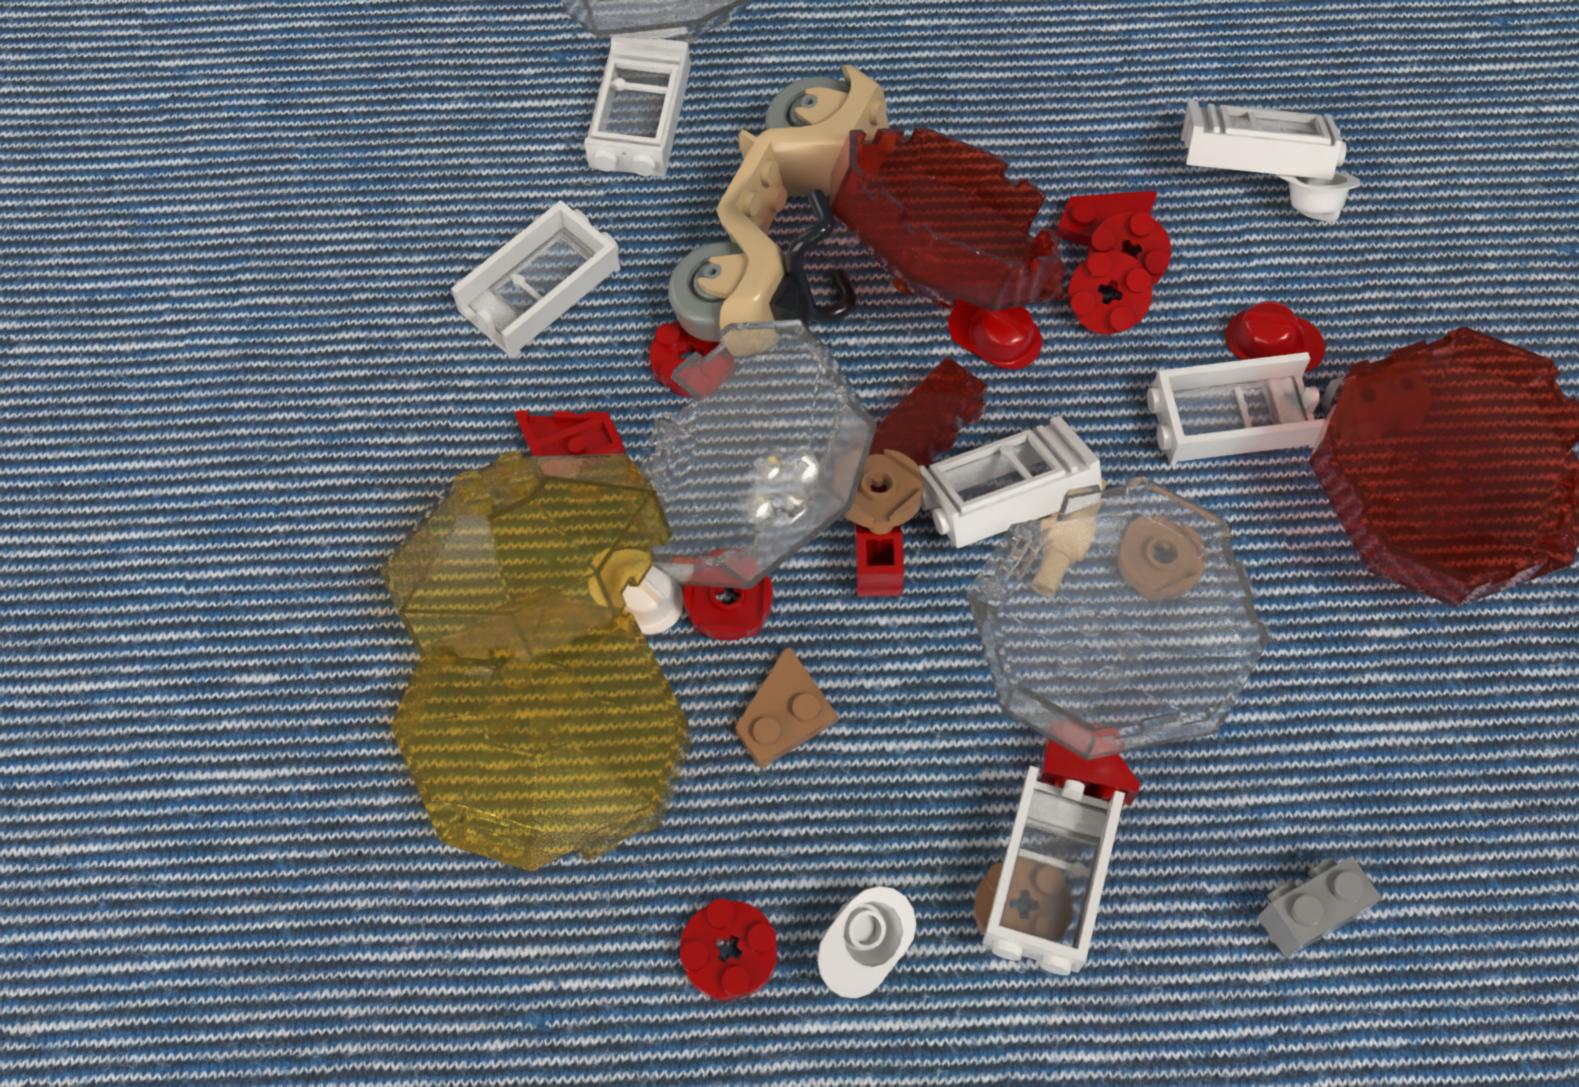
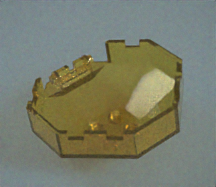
(526, 554)
(544, 749)

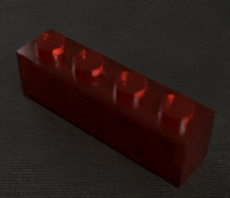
(931, 415)

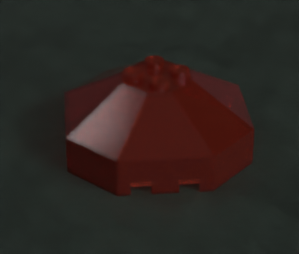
(946, 220)
(1454, 466)

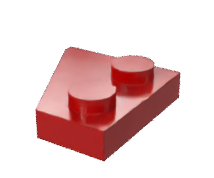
(1087, 212)
(570, 433)

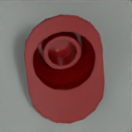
(1271, 331)
(999, 336)

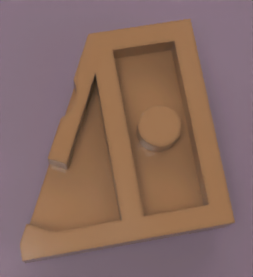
(784, 712)

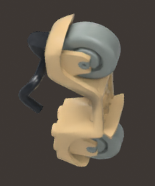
(790, 158)

